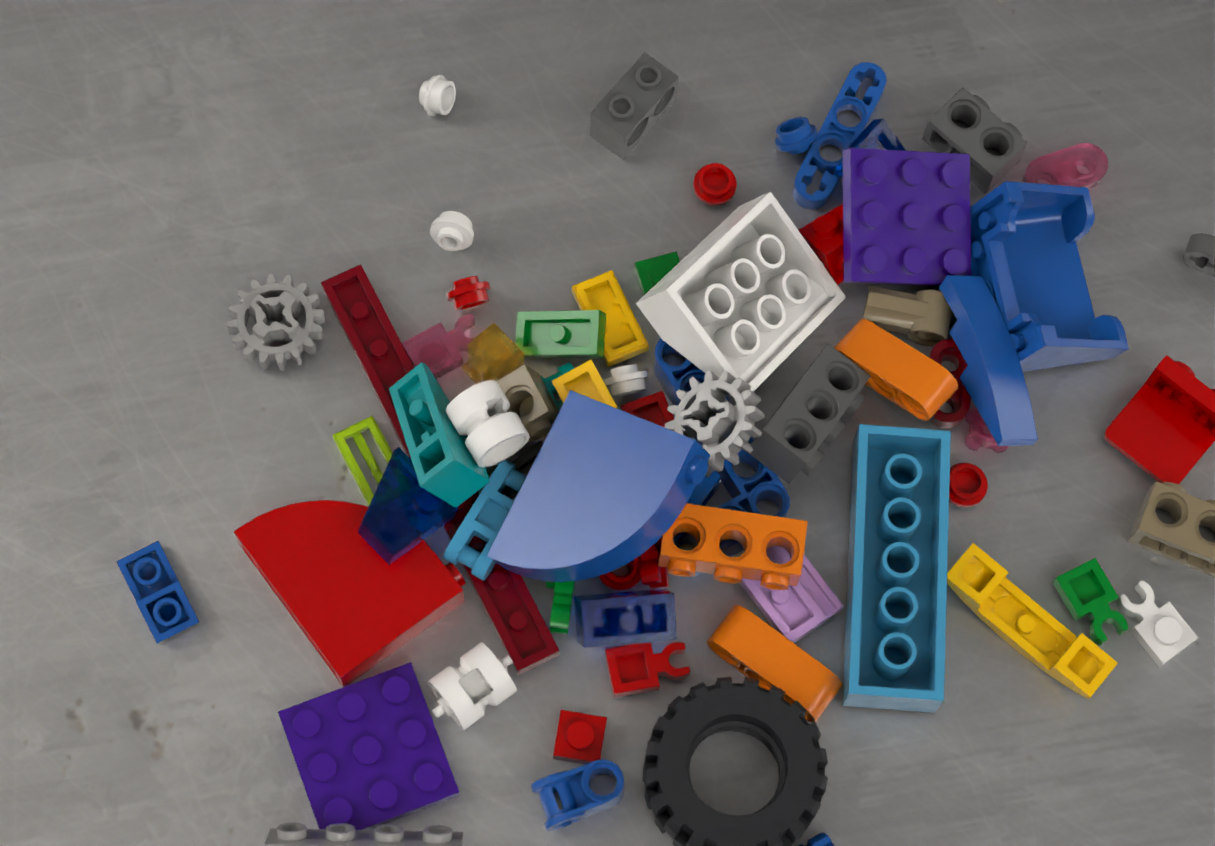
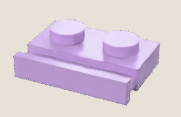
(798, 608)

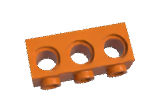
(751, 530)

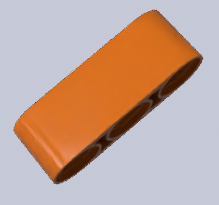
(898, 370)
(774, 660)

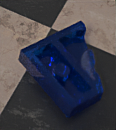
(402, 511)

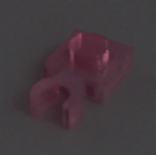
(438, 348)

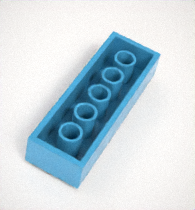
(897, 569)

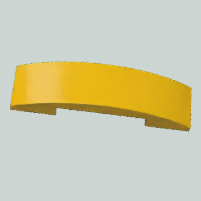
(1026, 625)

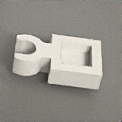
(1160, 630)

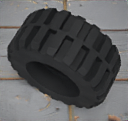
(744, 710)

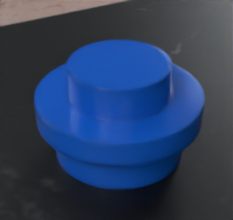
(795, 135)

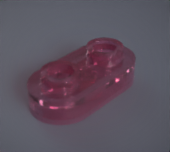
(1061, 167)

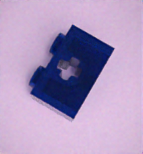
(625, 618)

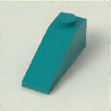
(433, 442)

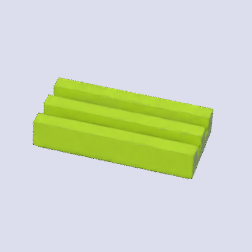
(355, 432)

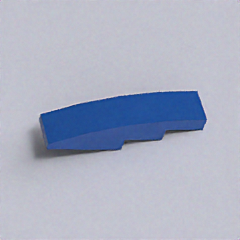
(993, 367)

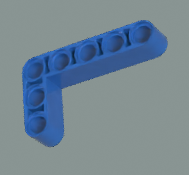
(743, 491)

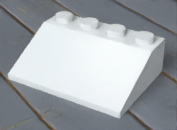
(743, 295)

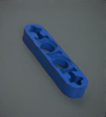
(837, 134)

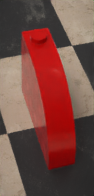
(342, 589)

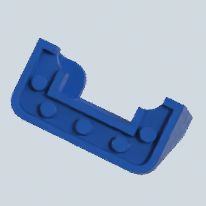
(1034, 271)

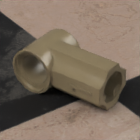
(920, 315)

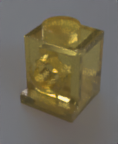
(492, 356)

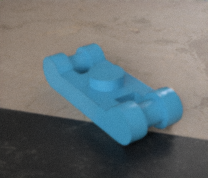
(485, 521)

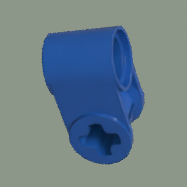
(575, 793)

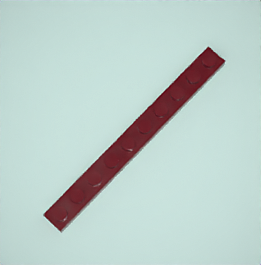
(384, 364)

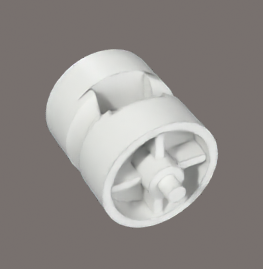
(473, 685)

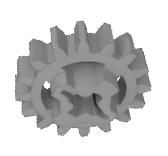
(277, 341)
(714, 420)

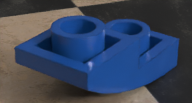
(157, 592)

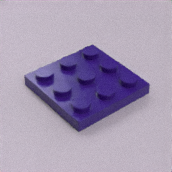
(905, 216)
(369, 751)

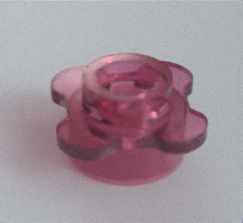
(977, 437)

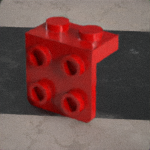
(1166, 423)

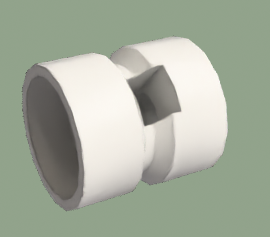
(484, 418)

